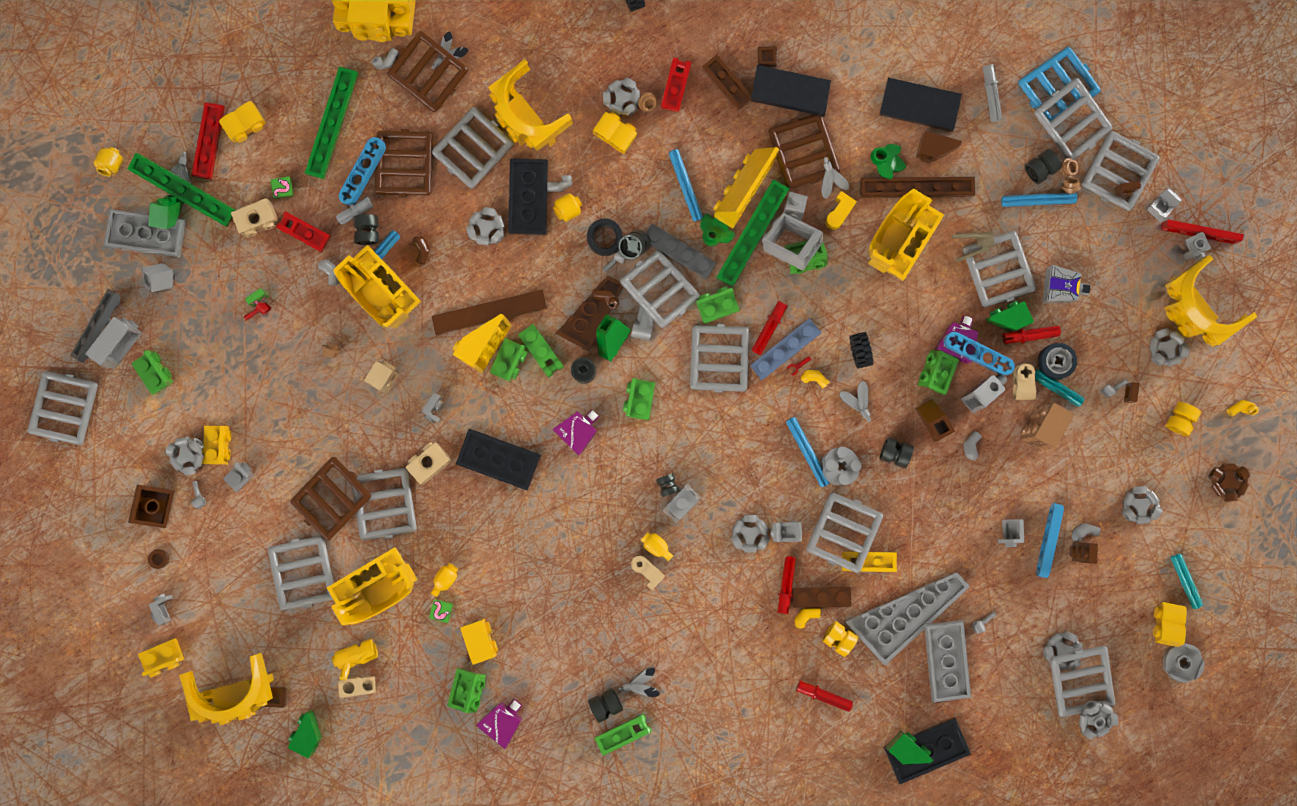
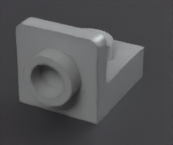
(432, 405)
(239, 476)

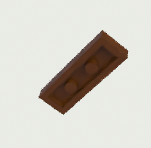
(727, 82)
(1084, 552)
(821, 597)

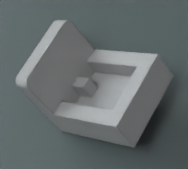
(1164, 204)
(795, 205)
(1197, 245)
(786, 532)
(1012, 532)
(159, 612)

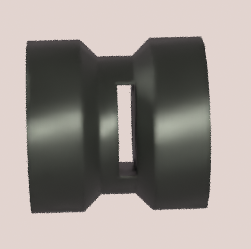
(667, 480)

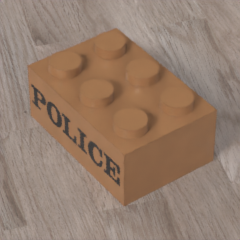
(1046, 426)

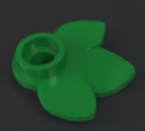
(890, 160)
(717, 228)

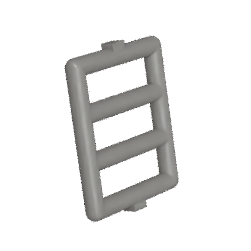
(1096, 113)
(1105, 152)
(483, 169)
(1024, 270)
(650, 308)
(696, 366)
(39, 412)
(408, 509)
(820, 532)
(277, 568)
(1079, 653)

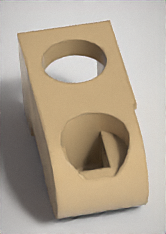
(645, 567)
(356, 686)

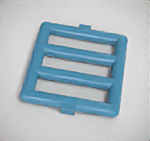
(1054, 63)

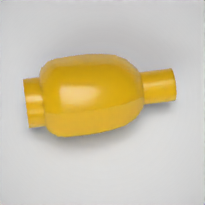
(656, 546)
(444, 578)

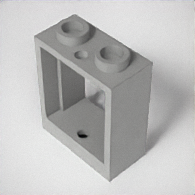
(813, 235)
(114, 342)

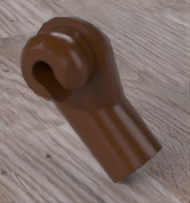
(423, 249)
(608, 296)

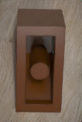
(935, 146)

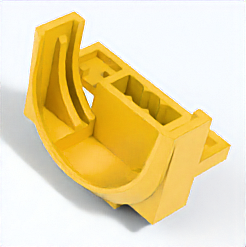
(373, 18)
(518, 116)
(901, 236)
(376, 288)
(1193, 313)
(375, 587)
(231, 700)

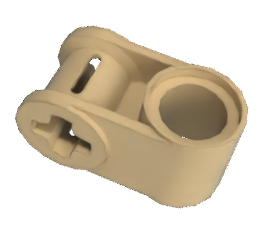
(1024, 385)

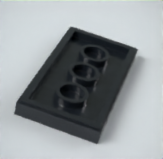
(790, 90)
(920, 104)
(528, 197)
(498, 459)
(945, 744)

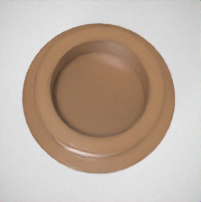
(647, 102)
(1069, 167)
(1071, 185)
(331, 350)

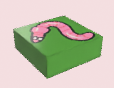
(282, 187)
(257, 297)
(441, 611)

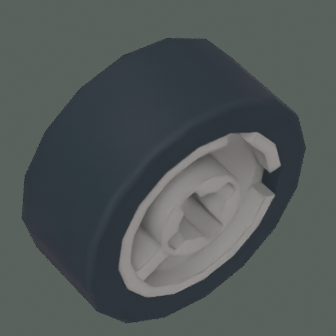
(1067, 358)

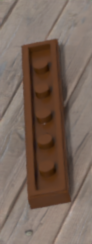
(926, 185)
(485, 312)

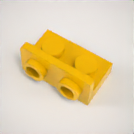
(216, 445)
(160, 657)

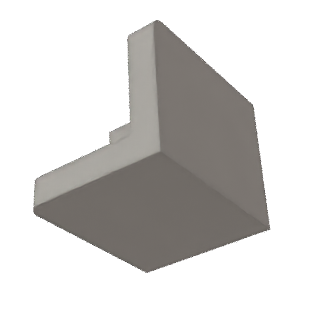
(157, 277)

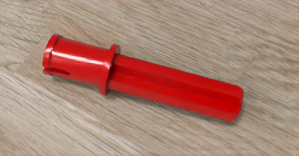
(769, 327)
(1031, 334)
(786, 585)
(824, 696)

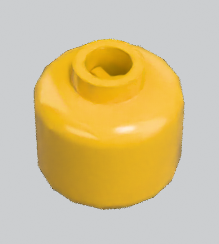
(108, 161)
(567, 207)

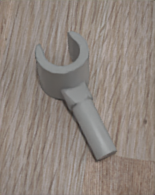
(618, 257)
(1109, 391)
(199, 501)
(979, 627)

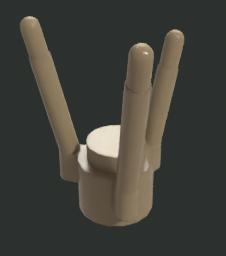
(983, 239)

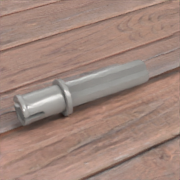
(992, 93)

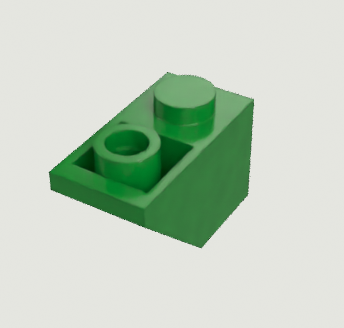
(165, 212)
(1013, 318)
(610, 337)
(307, 736)
(906, 751)

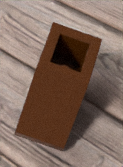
(935, 420)

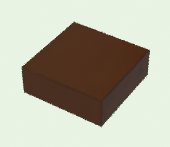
(767, 56)
(1129, 187)
(1131, 392)
(278, 699)

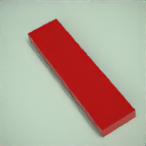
(208, 141)
(1210, 233)

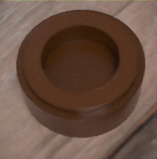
(158, 559)

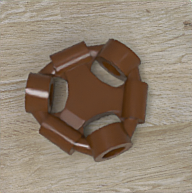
(1229, 481)

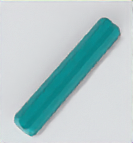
(1059, 388)
(1187, 581)

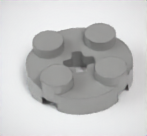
(851, 464)
(1186, 673)

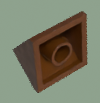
(151, 506)

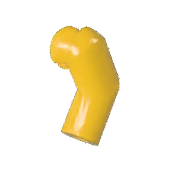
(814, 375)
(1244, 407)
(804, 615)

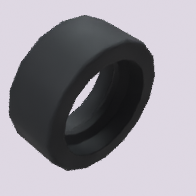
(590, 236)

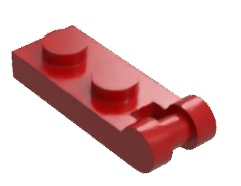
(675, 85)
(303, 232)

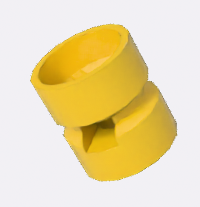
(1183, 418)
(840, 639)

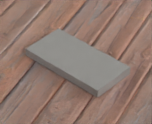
(132, 233)
(947, 661)

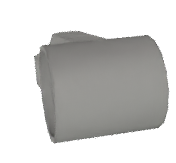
(643, 325)

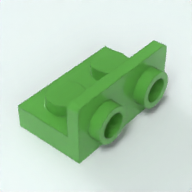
(818, 261)
(717, 305)
(508, 360)
(938, 371)
(152, 372)
(639, 399)
(466, 691)

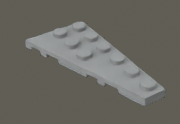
(899, 621)

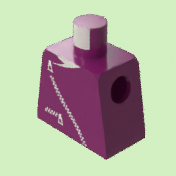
(964, 329)
(577, 430)
(501, 722)

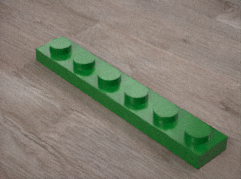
(331, 123)
(181, 189)
(752, 233)

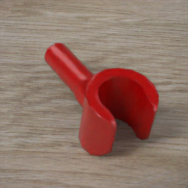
(261, 307)
(799, 365)

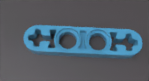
(365, 173)
(980, 350)
(1049, 540)

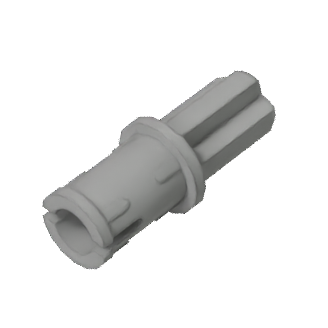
(356, 209)

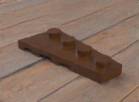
(582, 325)

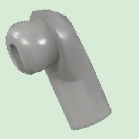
(385, 62)
(560, 186)
(327, 266)
(970, 446)
(1083, 530)

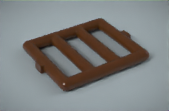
(448, 59)
(785, 166)
(426, 172)
(308, 489)

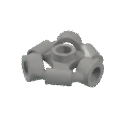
(622, 97)
(486, 227)
(1168, 348)
(186, 454)
(1141, 506)
(750, 534)
(1062, 648)
(1099, 713)

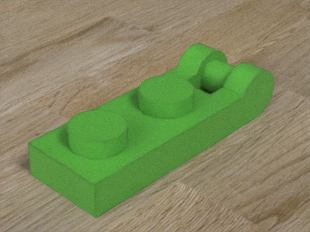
(540, 350)
(622, 734)

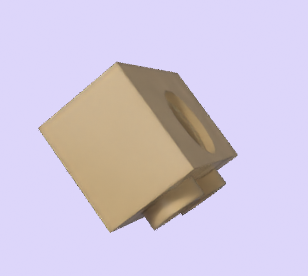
(244, 216)
(382, 376)
(439, 458)

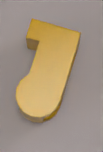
(837, 217)

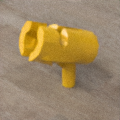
(354, 655)

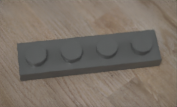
(680, 252)
(96, 324)

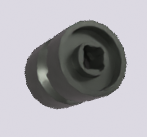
(1045, 165)
(366, 222)
(634, 244)
(583, 370)
(896, 452)
(605, 705)

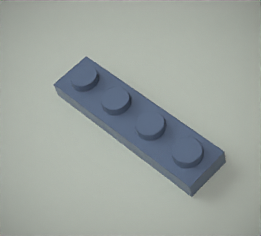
(785, 349)

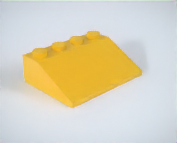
(745, 185)
(481, 344)

